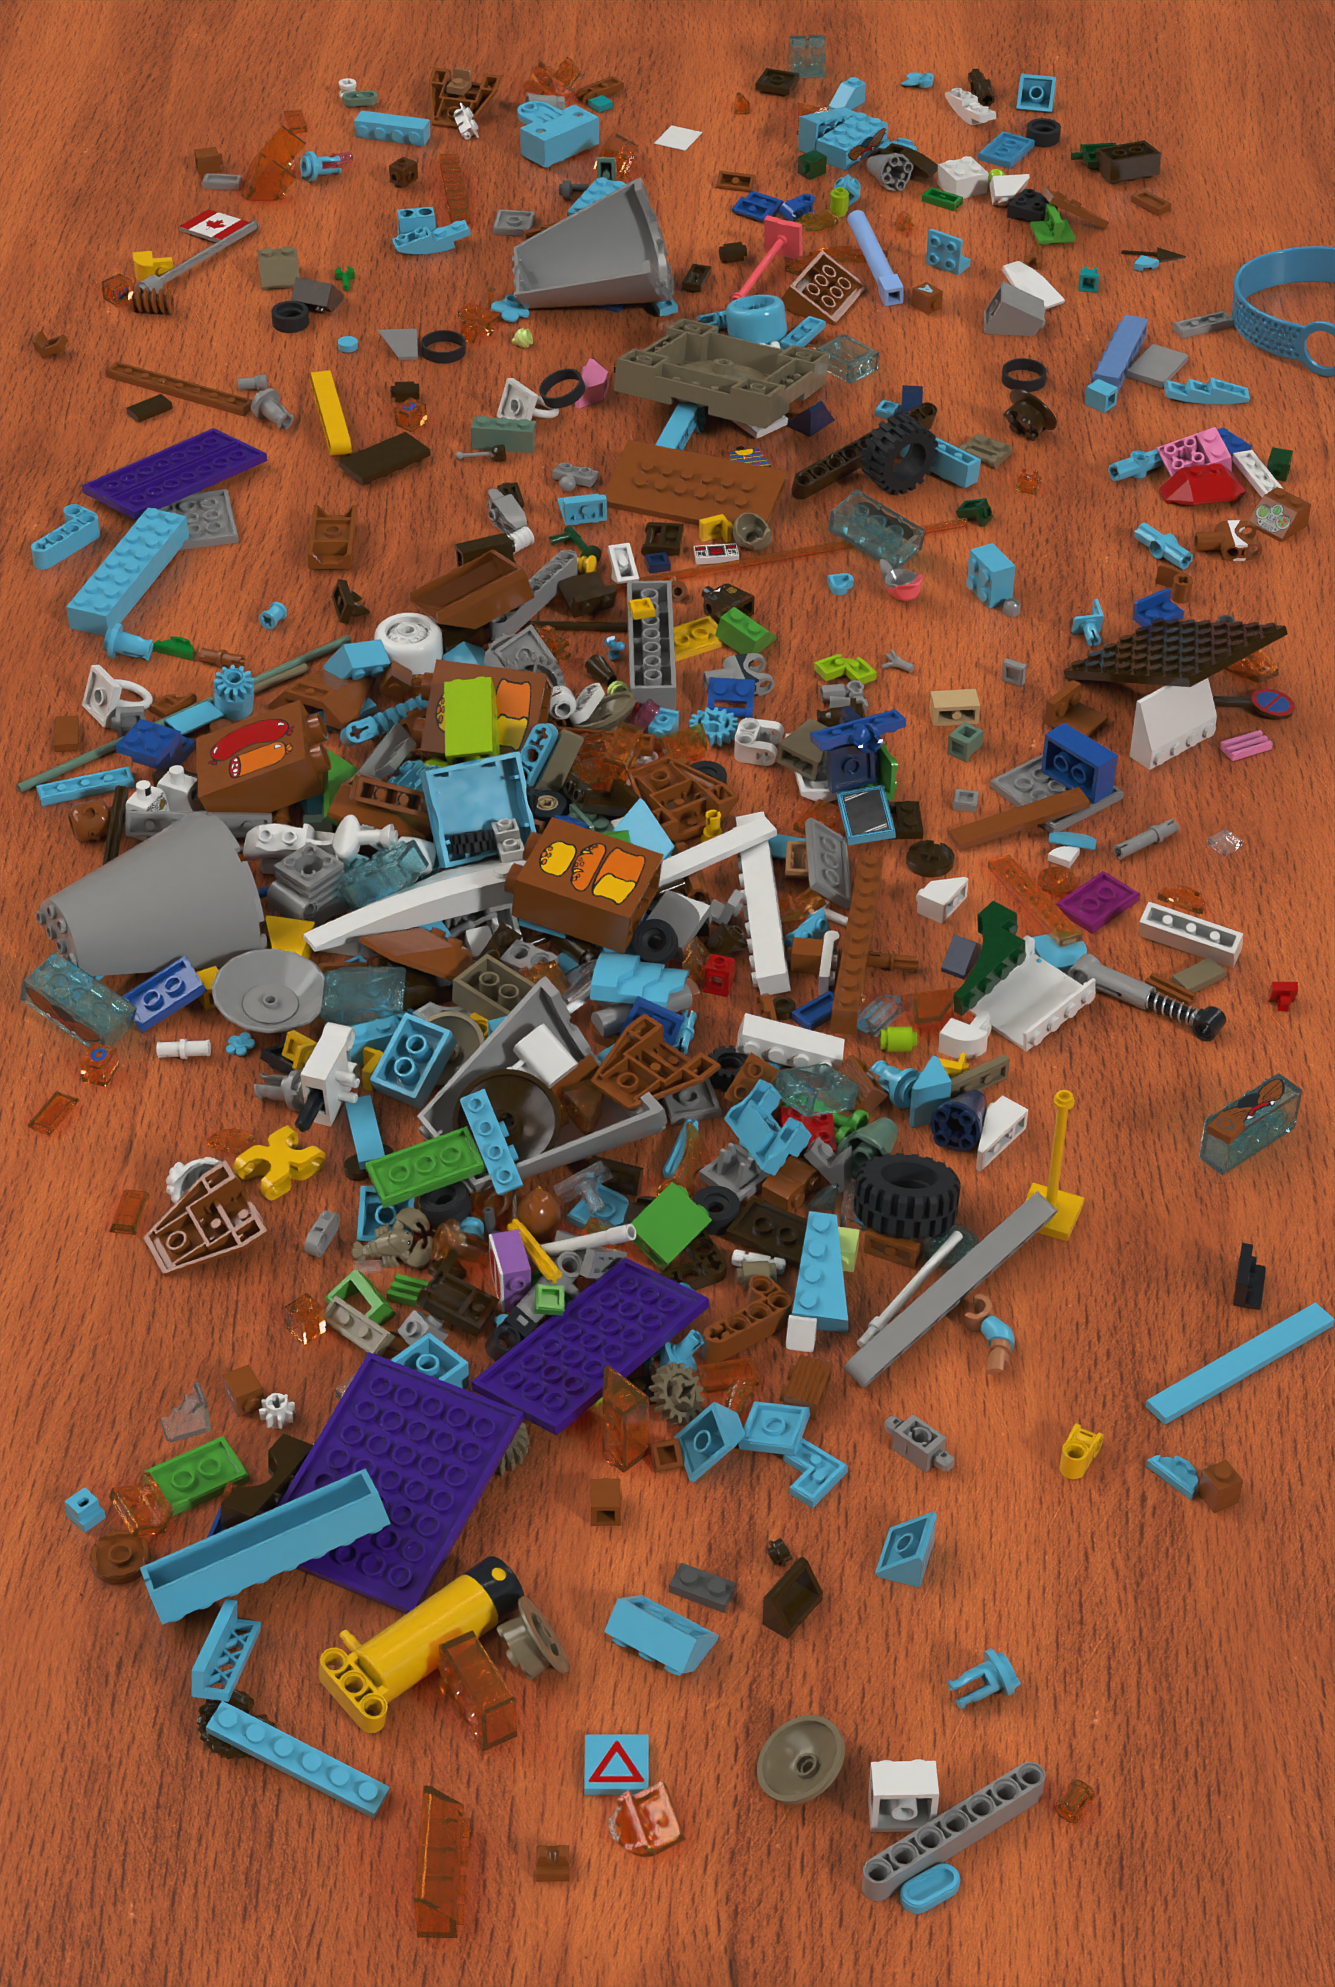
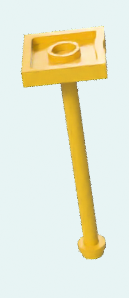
(1067, 1204)

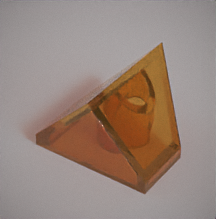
(504, 1206)

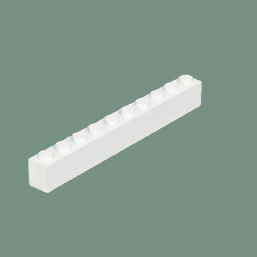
(763, 916)

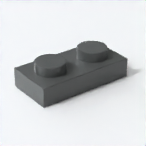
(702, 1587)

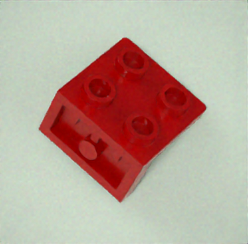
(818, 1126)

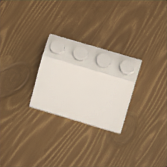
(1172, 722)

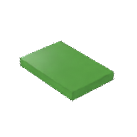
(199, 1474)

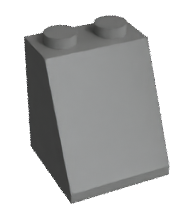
(1014, 312)

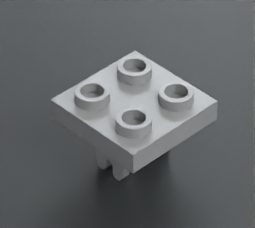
(734, 1171)

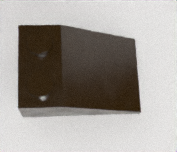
(421, 986)

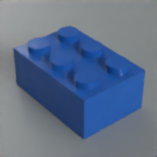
(1079, 762)

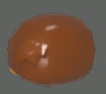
(539, 1214)

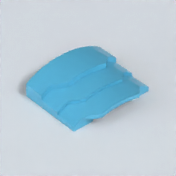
(624, 978)

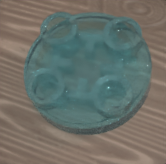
(968, 1242)

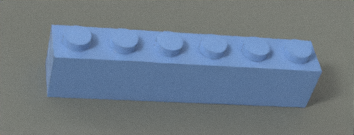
(1121, 351)

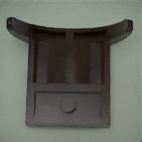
(456, 1299)

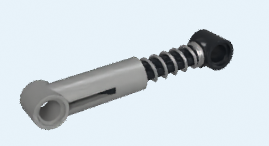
(1204, 1022)

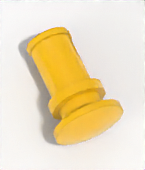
(586, 564)
(712, 825)

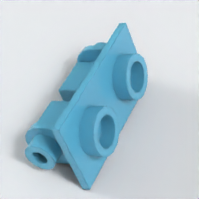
(813, 927)

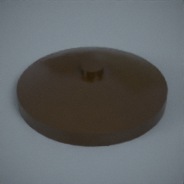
(522, 1104)

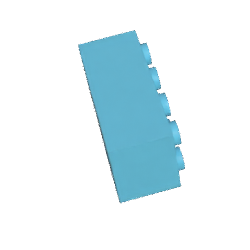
(555, 133)

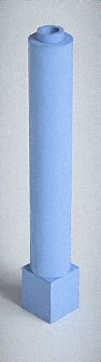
(889, 285)

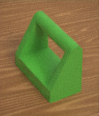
(357, 1282)

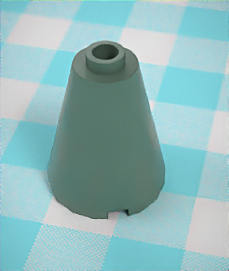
(870, 1141)

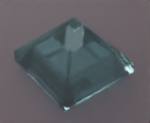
(825, 1198)

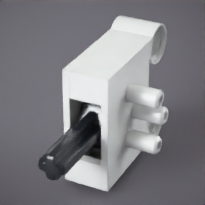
(328, 1077)

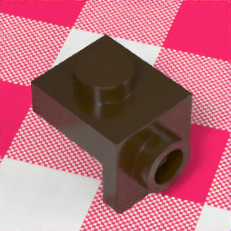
(724, 939)

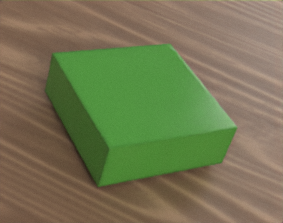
(549, 1299)

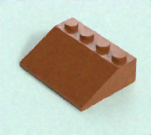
(823, 290)

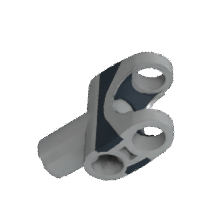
(739, 668)

